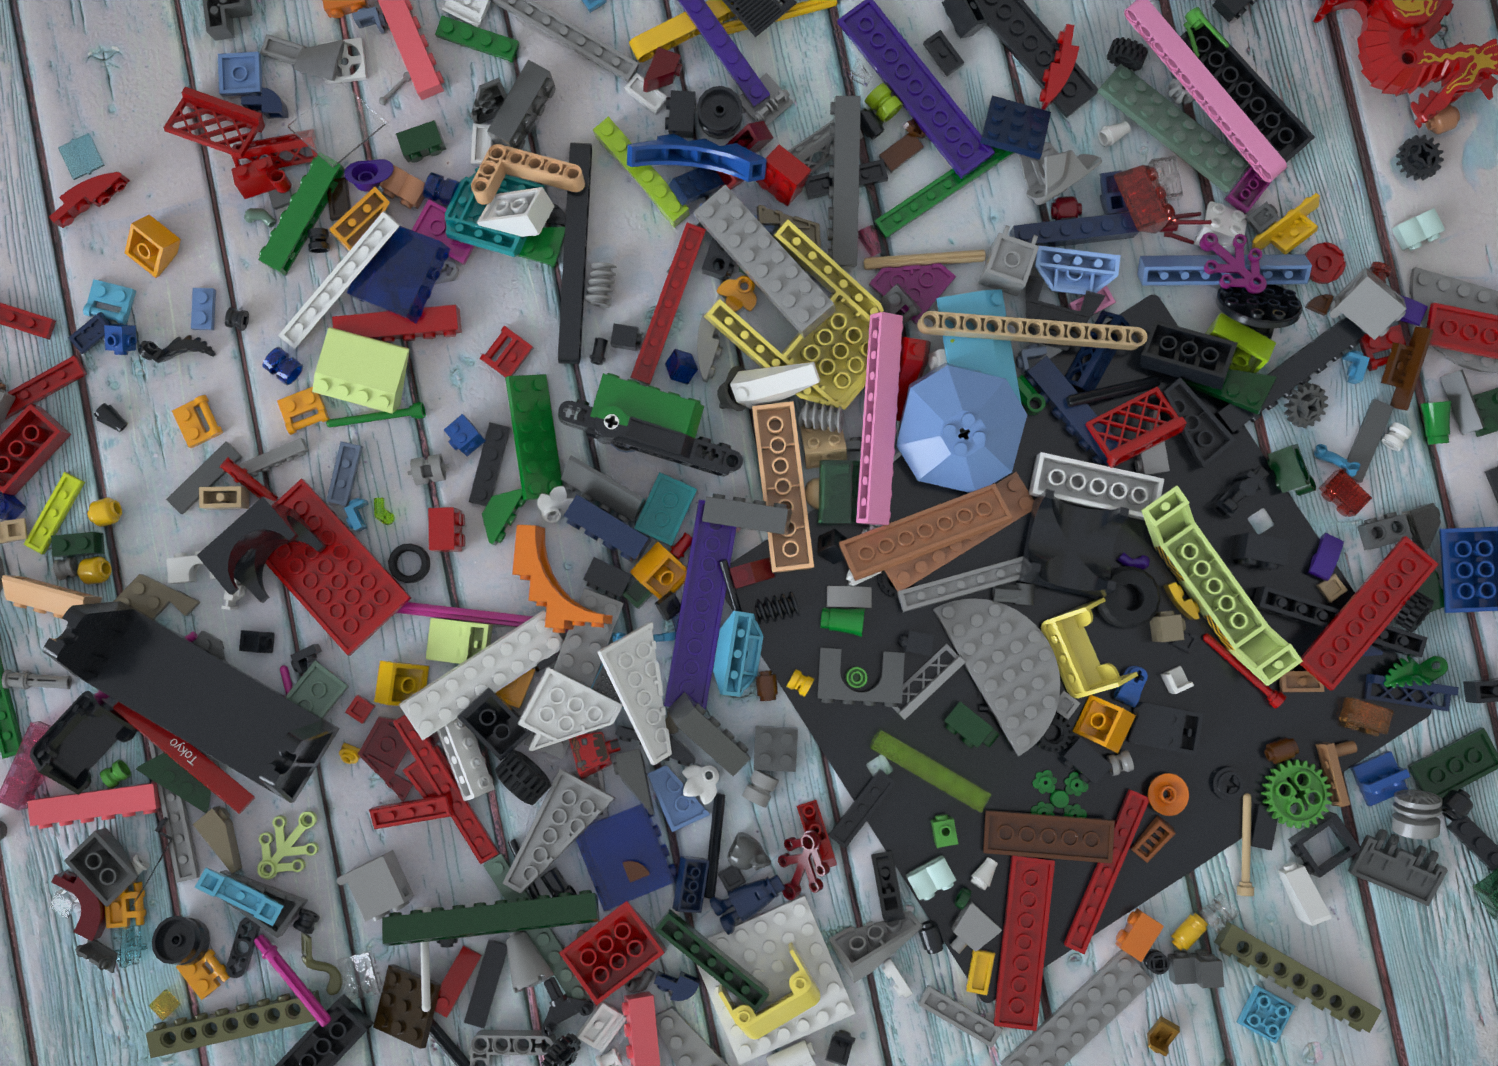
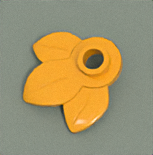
(736, 295)

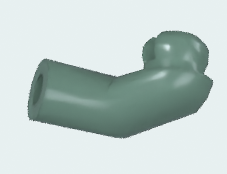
(259, 214)

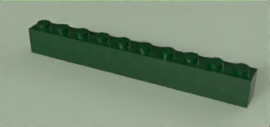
(490, 919)

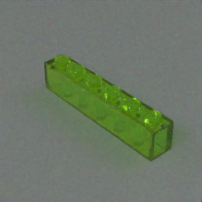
(930, 770)

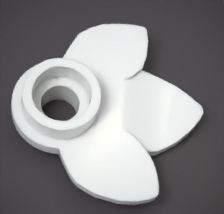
(554, 504)
(698, 784)

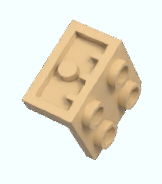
(822, 445)

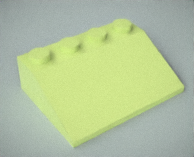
(361, 370)

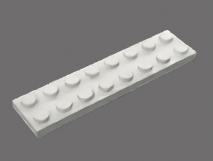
(491, 668)

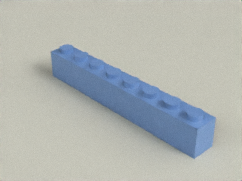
(1190, 269)

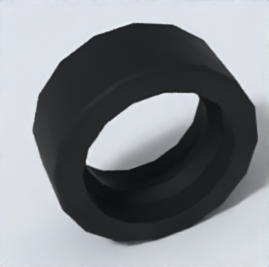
(393, 567)

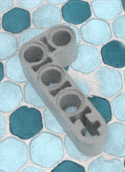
(514, 1047)

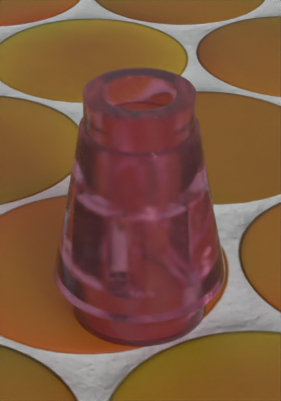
(869, 238)

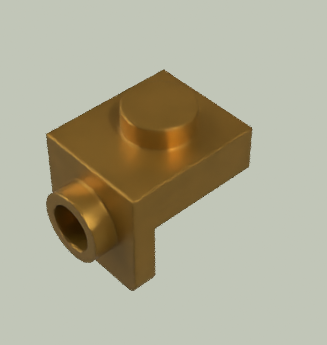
(1162, 1035)

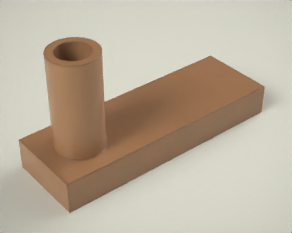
(1331, 768)

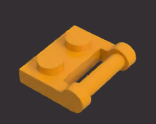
(299, 404)
(191, 424)

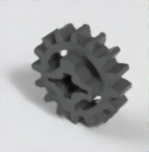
(1306, 405)

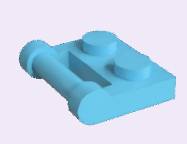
(110, 295)

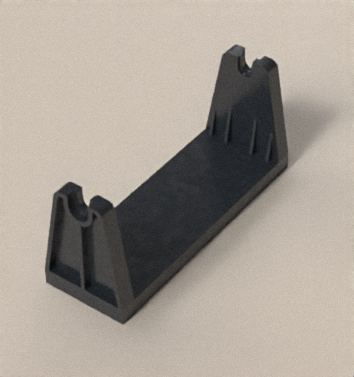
(193, 694)

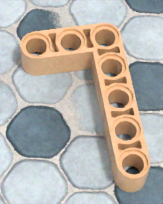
(526, 165)

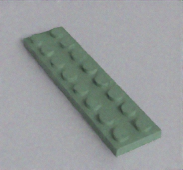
(1173, 128)

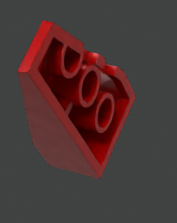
(912, 366)

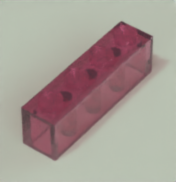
(23, 775)

